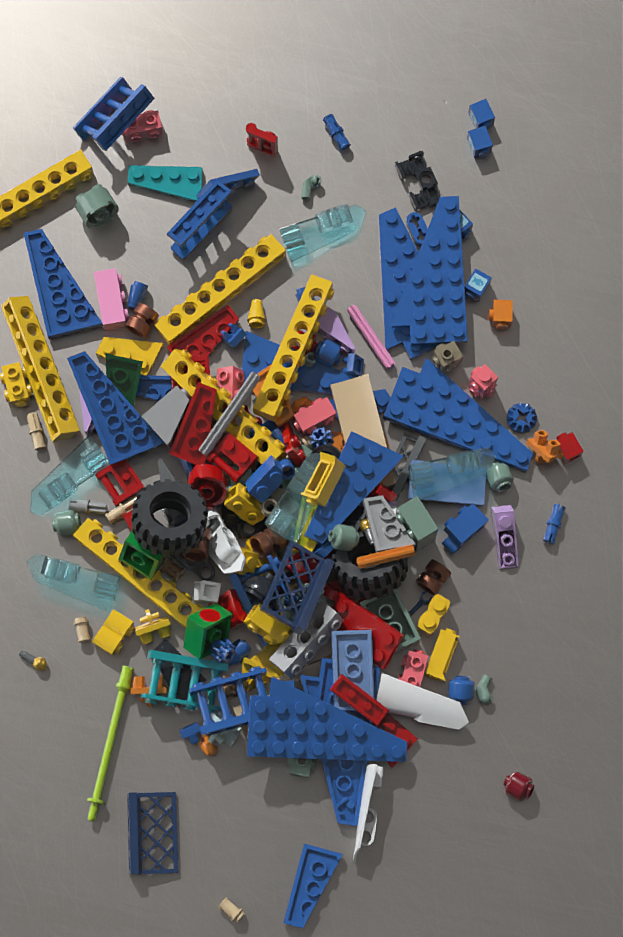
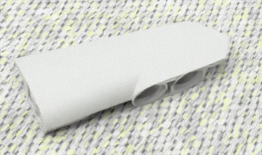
(223, 545)
(420, 703)
(372, 780)

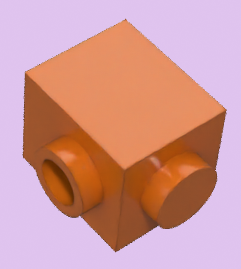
(501, 314)

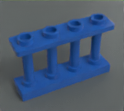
(120, 120)
(200, 219)
(239, 579)
(228, 721)

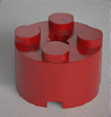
(210, 483)

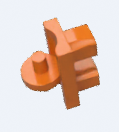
(545, 449)
(140, 688)

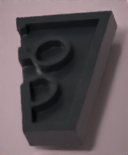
(185, 672)

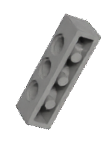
(296, 643)

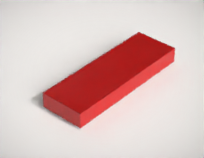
(359, 700)

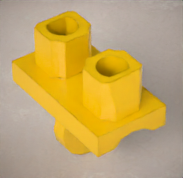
(144, 630)

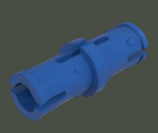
(336, 132)
(554, 523)

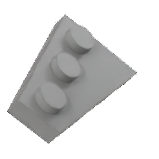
(384, 526)

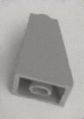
(168, 414)

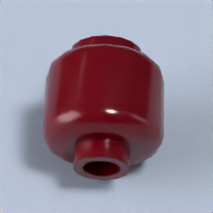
(519, 786)

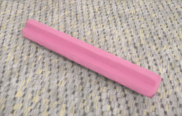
(371, 337)

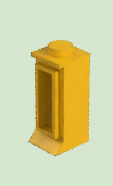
(323, 480)
(442, 655)

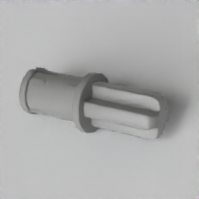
(88, 506)

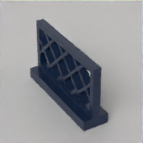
(309, 597)
(134, 833)

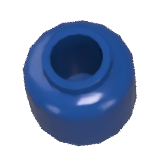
(327, 352)
(461, 689)

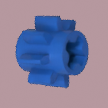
(321, 437)
(222, 650)

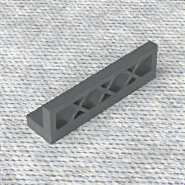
(414, 455)

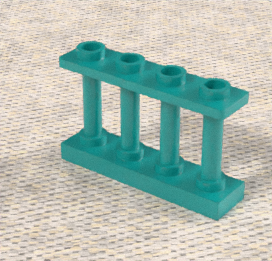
(177, 662)

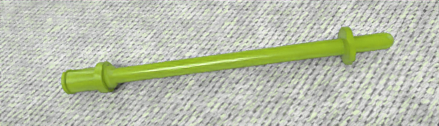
(122, 687)

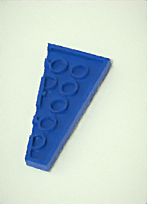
(60, 297)
(315, 379)
(115, 419)
(365, 467)

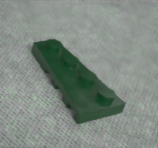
(124, 375)

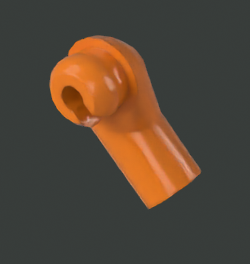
(301, 402)
(207, 747)

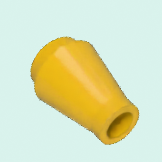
(256, 314)

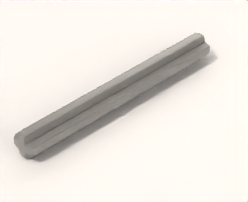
(229, 413)

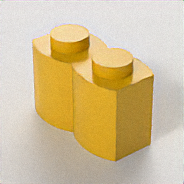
(430, 619)
(114, 632)

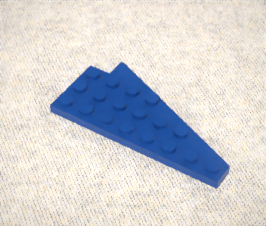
(397, 261)
(435, 290)
(442, 410)
(305, 727)
(343, 777)

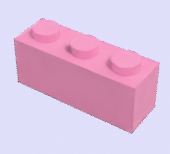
(111, 299)

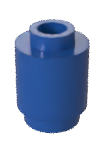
(241, 650)

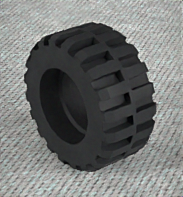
(169, 496)
(367, 581)

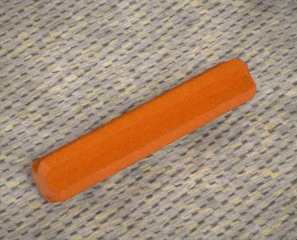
(385, 556)

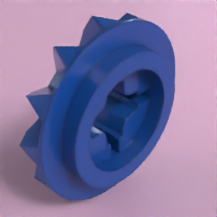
(520, 425)

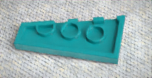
(171, 180)

